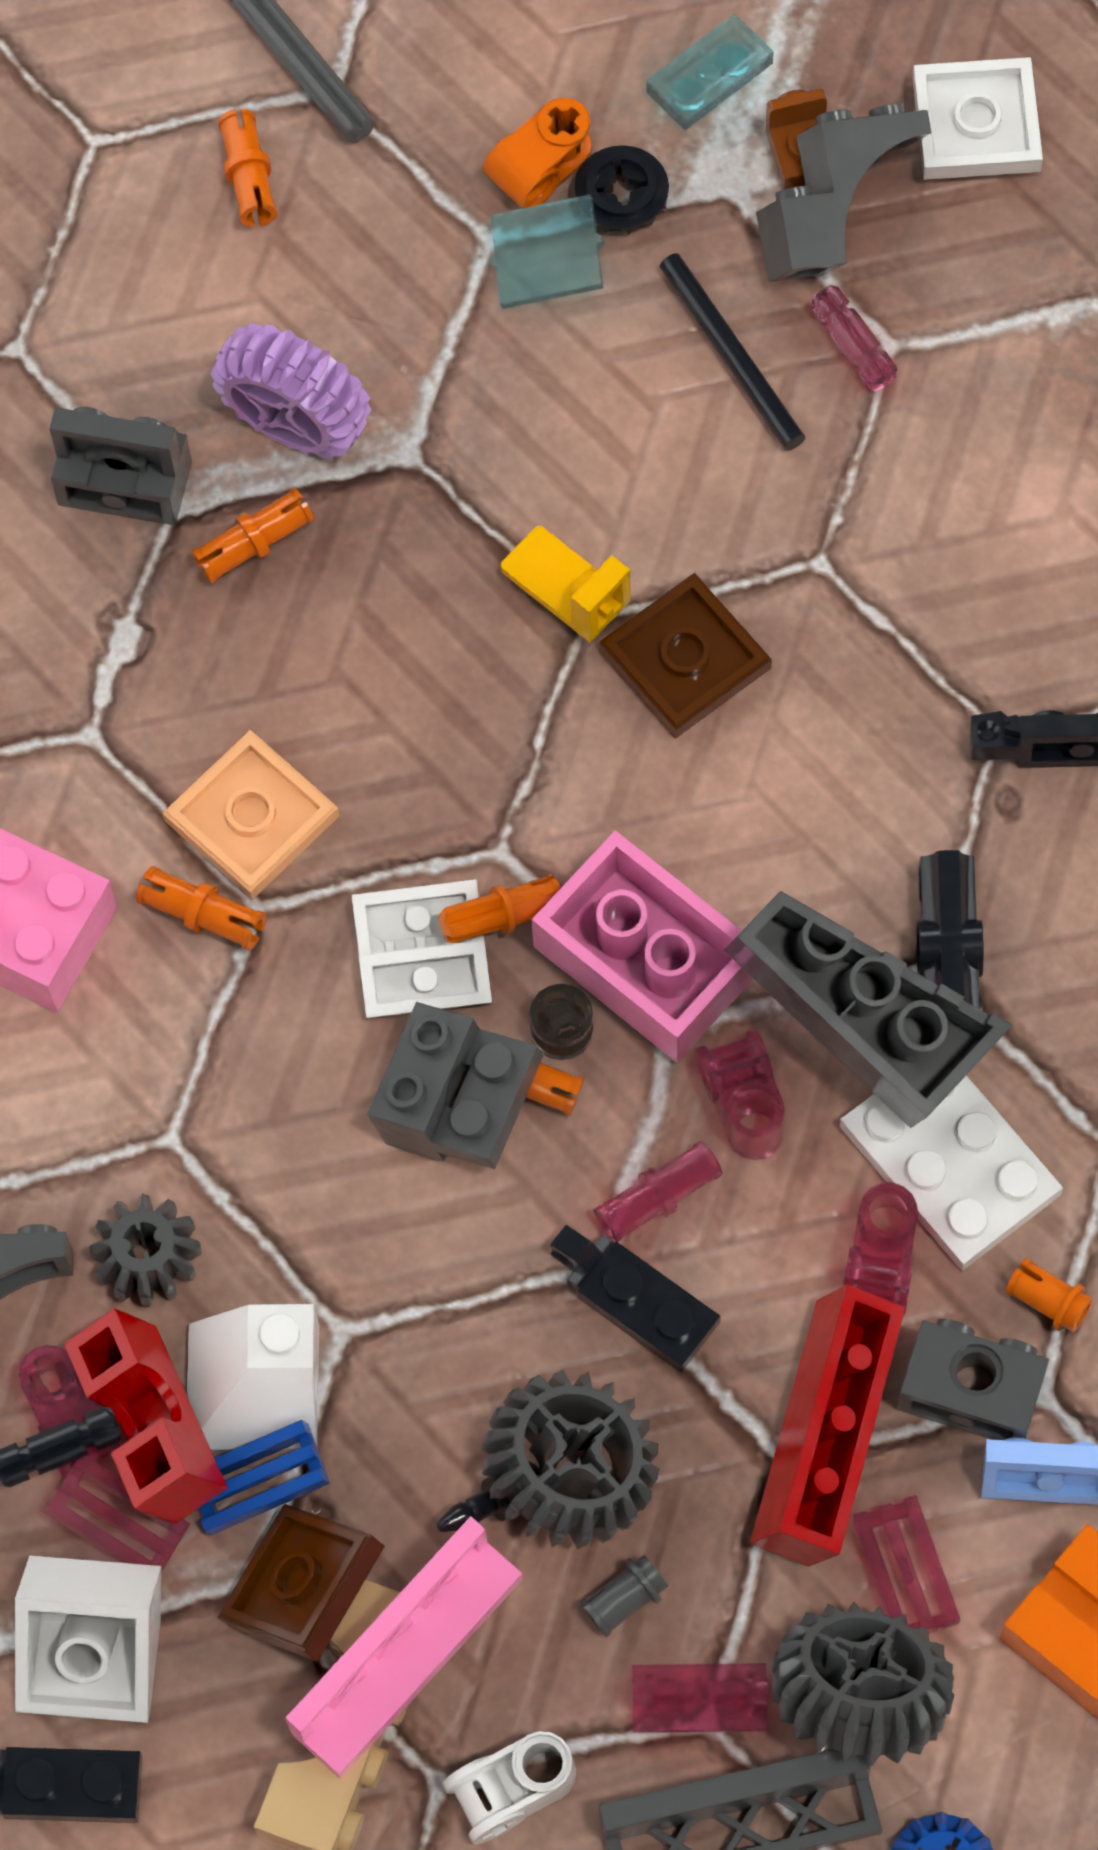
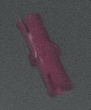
(657, 1192)

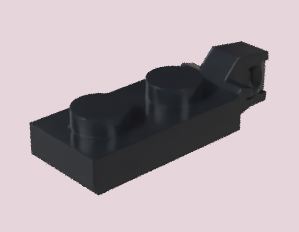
(1037, 739)
(635, 1297)
(70, 1784)

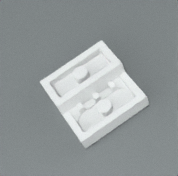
(407, 956)

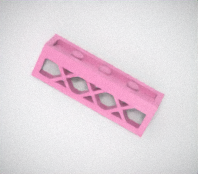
(403, 1649)

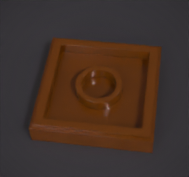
(685, 655)
(301, 1582)

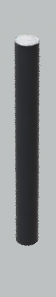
(732, 352)

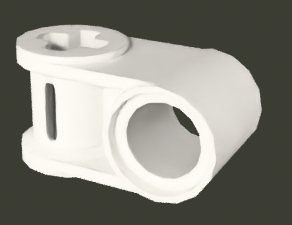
(508, 1786)

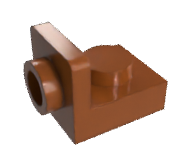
(785, 120)

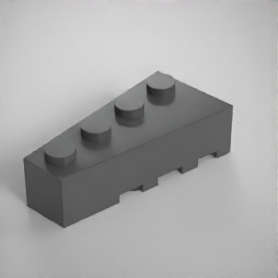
(866, 1007)

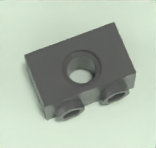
(936, 1394)

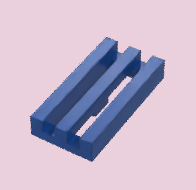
(298, 1432)

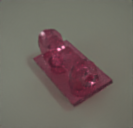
(700, 1698)

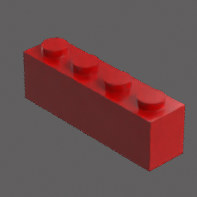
(828, 1426)

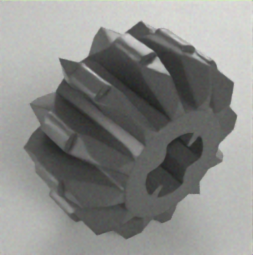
(137, 1228)

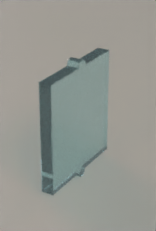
(546, 251)

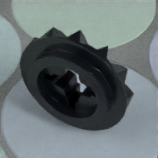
(638, 171)

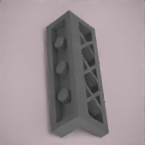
(749, 1791)

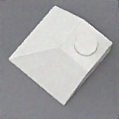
(254, 1373)

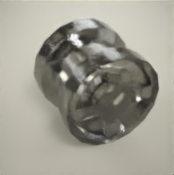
(563, 1007)

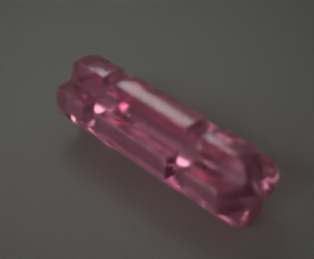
(854, 338)

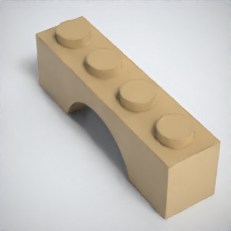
(305, 1800)

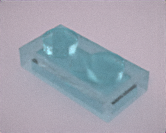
(709, 71)

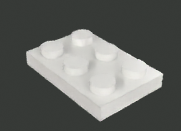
(961, 1165)

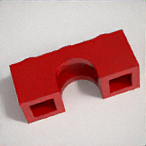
(166, 1453)

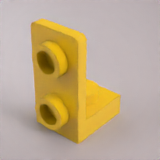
(567, 583)

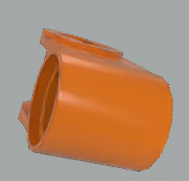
(541, 152)

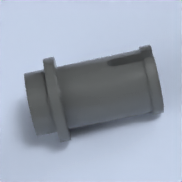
(624, 1595)

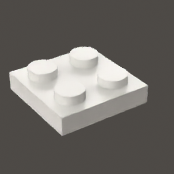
(978, 118)

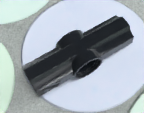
(949, 933)

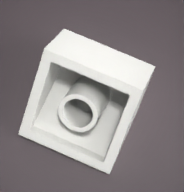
(87, 1638)

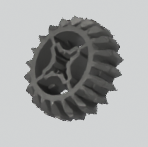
(543, 1418)
(862, 1683)

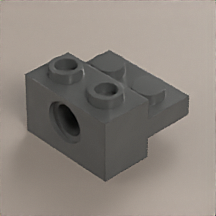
(92, 442)
(453, 1088)

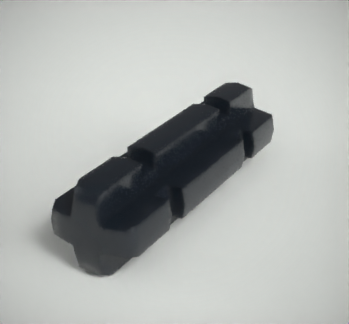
(59, 1446)

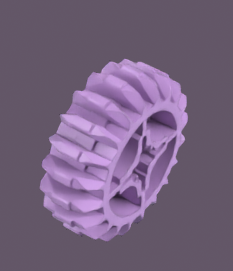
(290, 390)

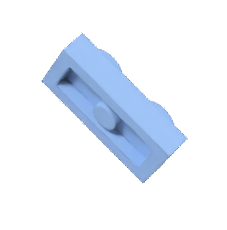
(1040, 1471)

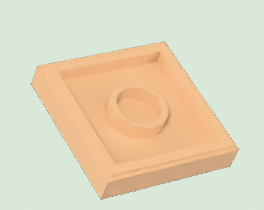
(251, 814)

